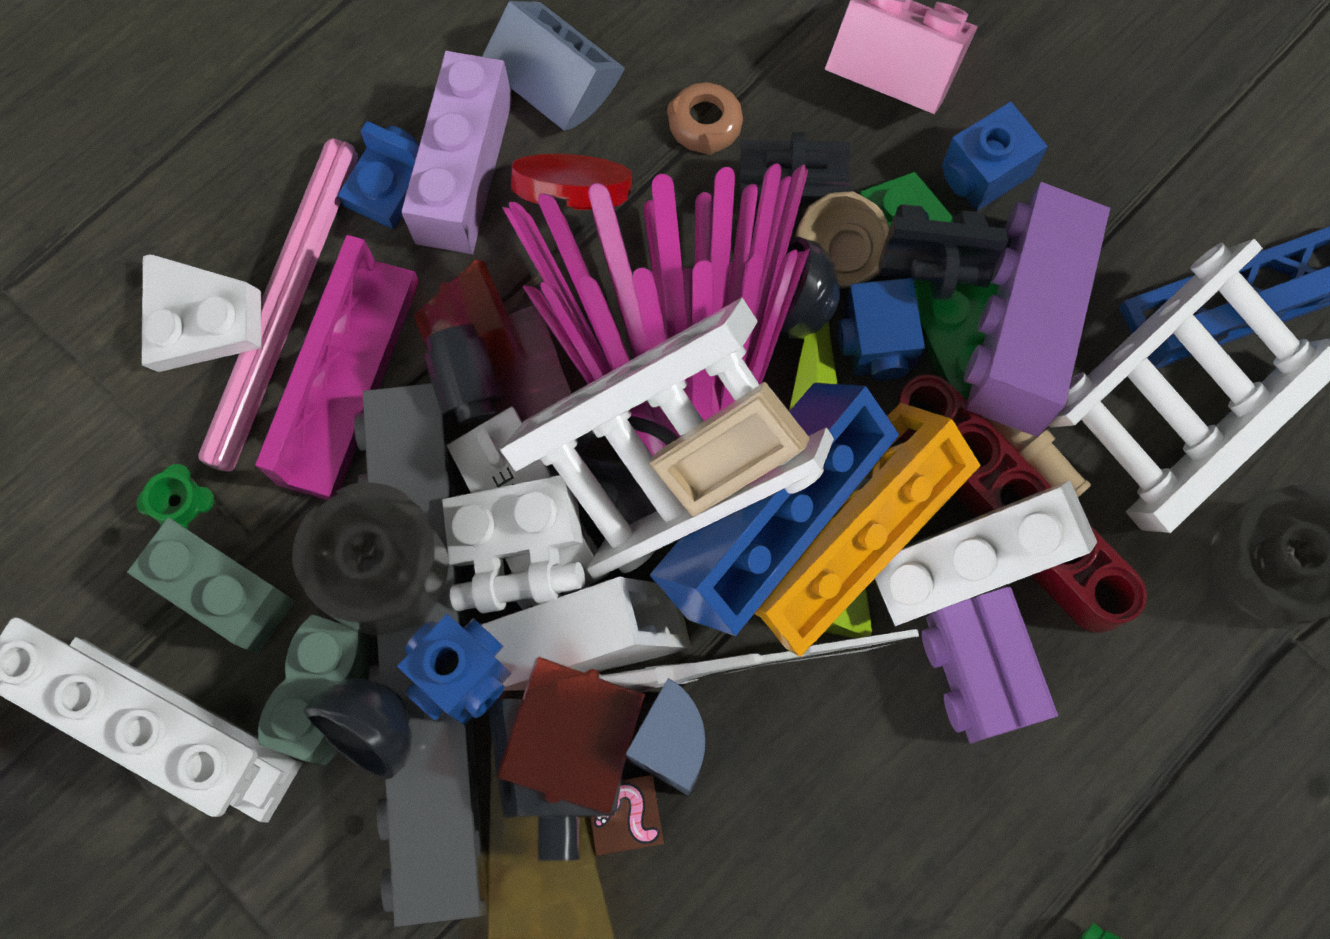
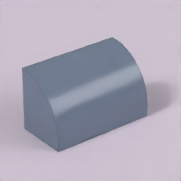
(552, 63)
(671, 739)

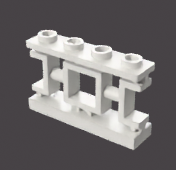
(142, 723)

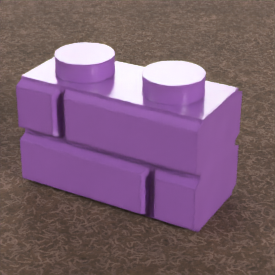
(988, 666)

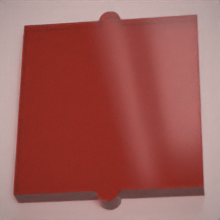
(473, 300)
(571, 736)

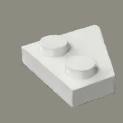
(195, 315)

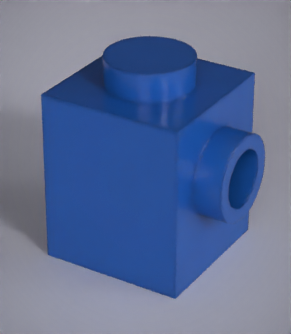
(993, 156)
(881, 329)

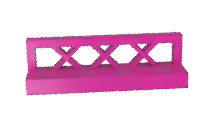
(340, 359)

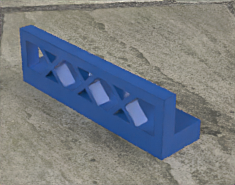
(1302, 294)

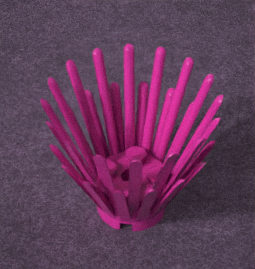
(669, 297)

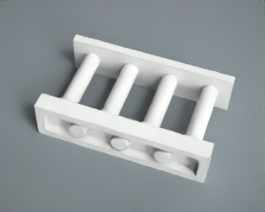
(1256, 407)
(605, 409)

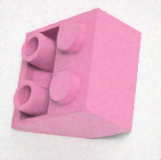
(902, 48)

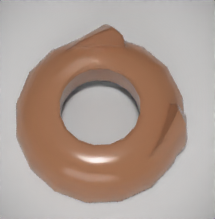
(705, 137)

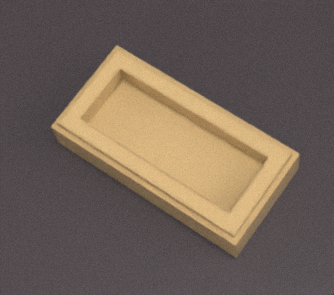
(729, 450)

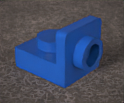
(381, 175)

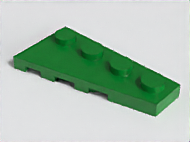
(949, 325)

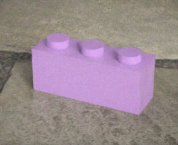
(458, 153)

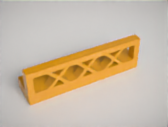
(870, 527)

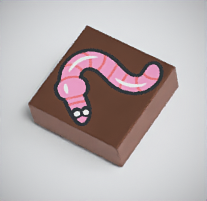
(634, 822)

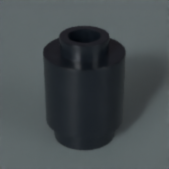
(462, 373)

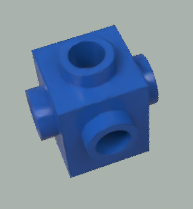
(472, 685)

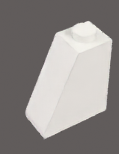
(591, 629)

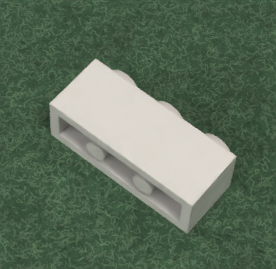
(986, 553)

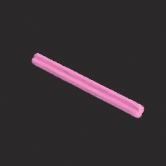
(279, 307)

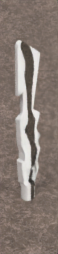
(656, 676)

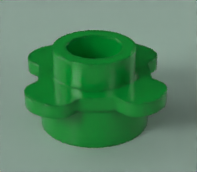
(173, 482)

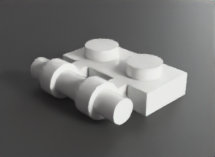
(511, 523)

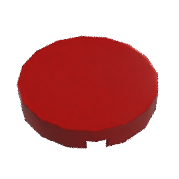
(569, 178)

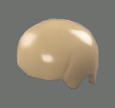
(851, 233)

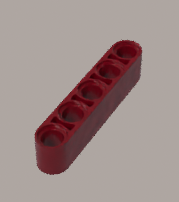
(1007, 471)

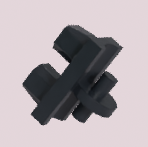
(825, 162)
(941, 251)

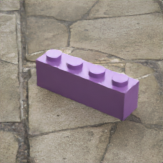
(1038, 310)

